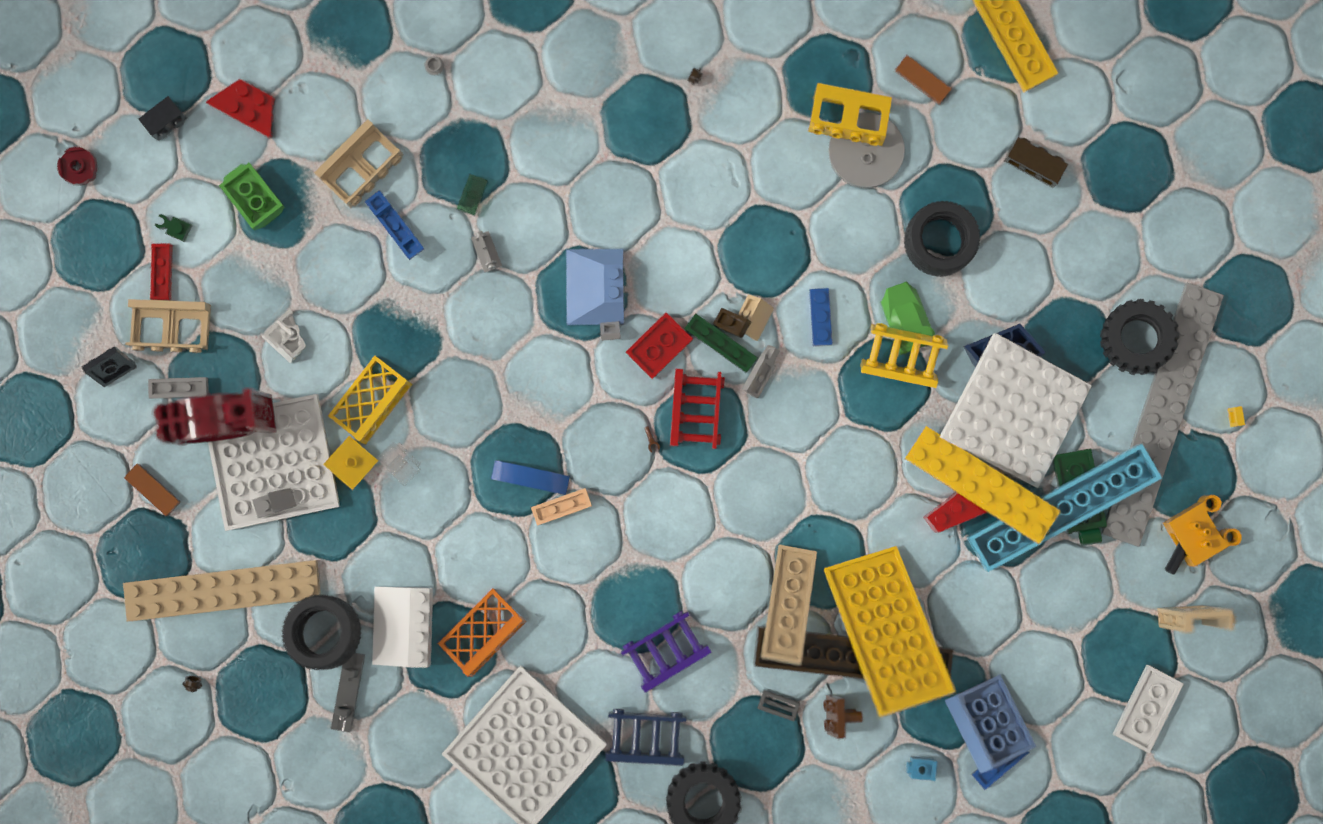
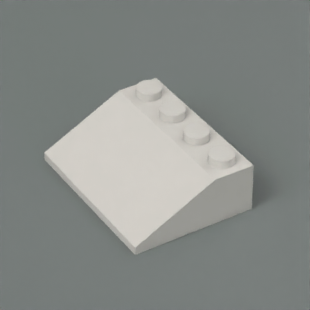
(402, 626)

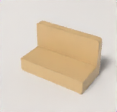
(758, 313)

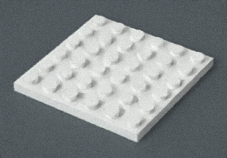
(1015, 410)
(276, 461)
(524, 748)

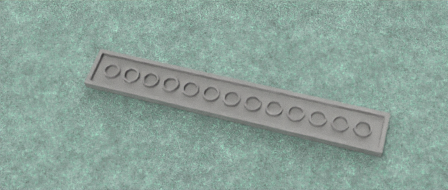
(1166, 407)

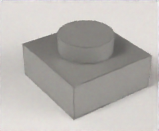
(610, 330)

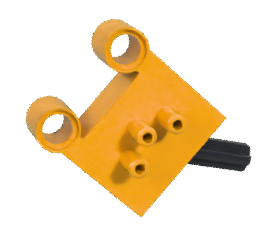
(1197, 535)

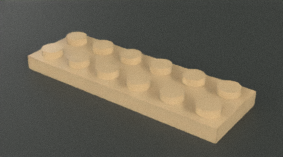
(789, 605)

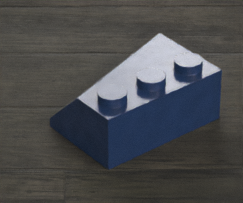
(1016, 334)

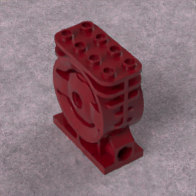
(214, 417)

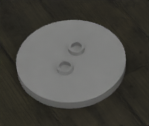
(867, 164)

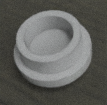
(434, 65)

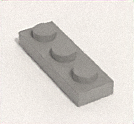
(177, 387)

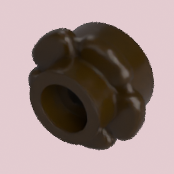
(695, 76)
(192, 683)

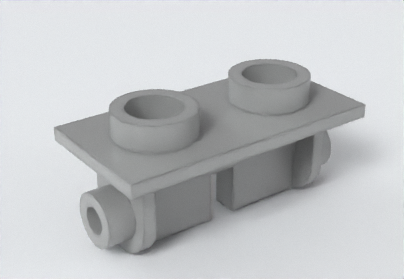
(486, 251)

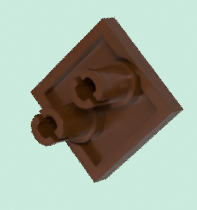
(838, 716)

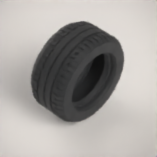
(957, 216)
(294, 629)

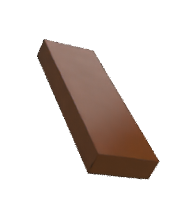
(922, 79)
(152, 489)

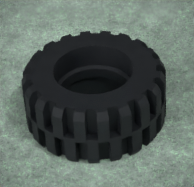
(1154, 316)
(700, 774)

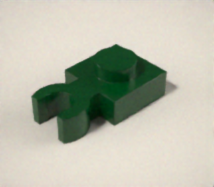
(175, 228)

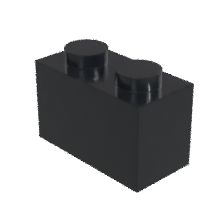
(163, 118)

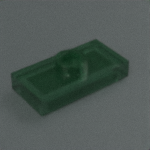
(472, 195)

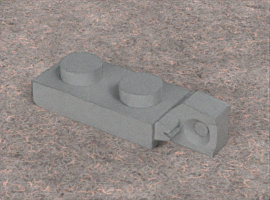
(761, 372)

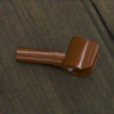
(650, 439)

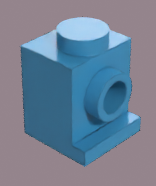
(915, 763)

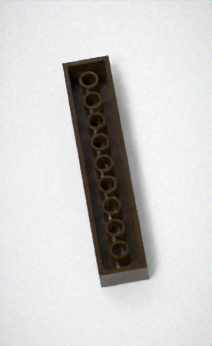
(827, 655)

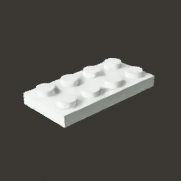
(1148, 708)

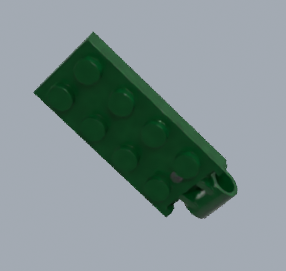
(1067, 467)

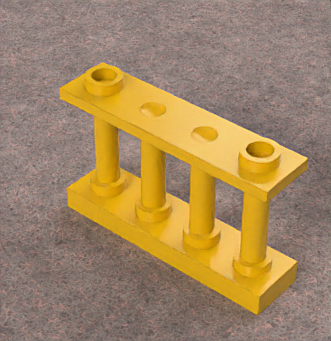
(909, 373)

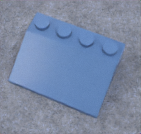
(990, 724)

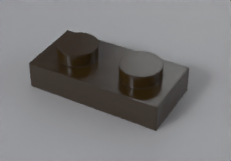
(732, 323)

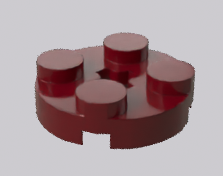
(68, 160)

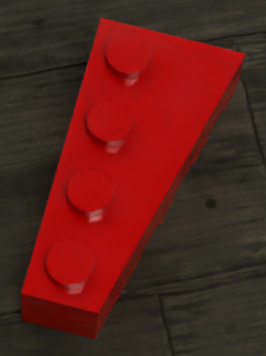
(952, 512)

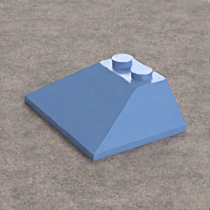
(594, 286)

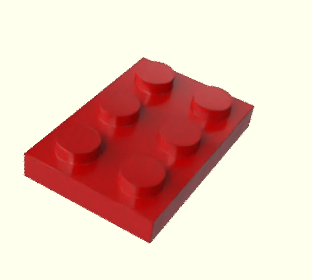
(659, 345)

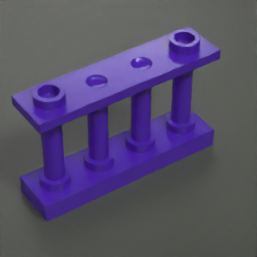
(665, 670)

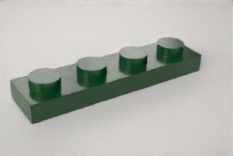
(720, 343)

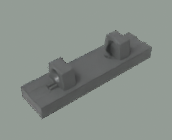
(348, 693)

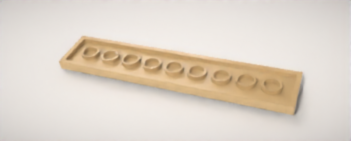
(221, 590)

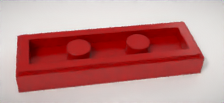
(161, 271)

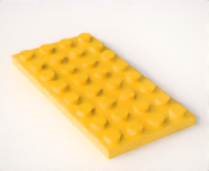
(888, 631)

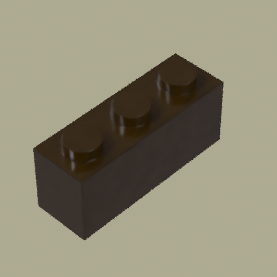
(1036, 162)

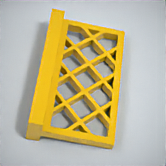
(379, 412)

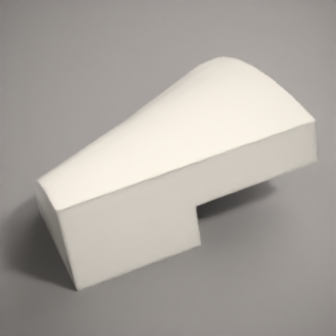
(285, 337)

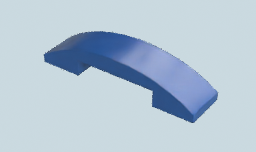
(394, 225)
(530, 477)

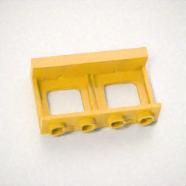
(852, 102)

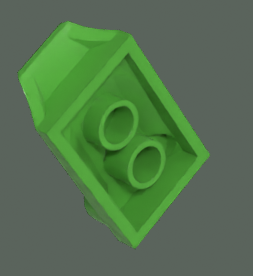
(251, 196)
(905, 312)

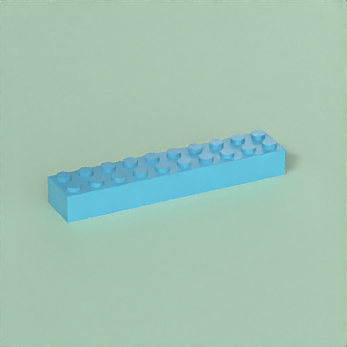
(1075, 500)

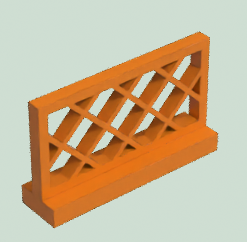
(493, 645)

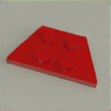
(246, 106)

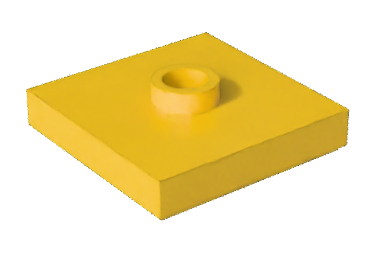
(350, 462)

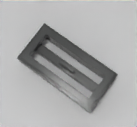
(776, 696)

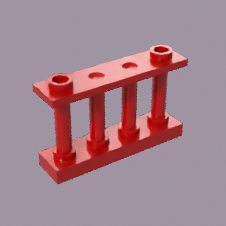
(679, 417)

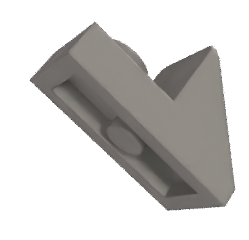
(274, 502)

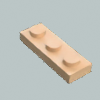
(561, 506)

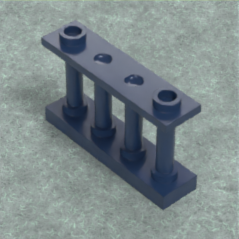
(654, 755)

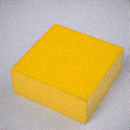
(1236, 416)

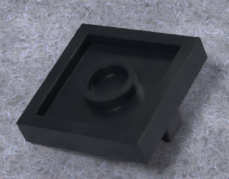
(109, 366)

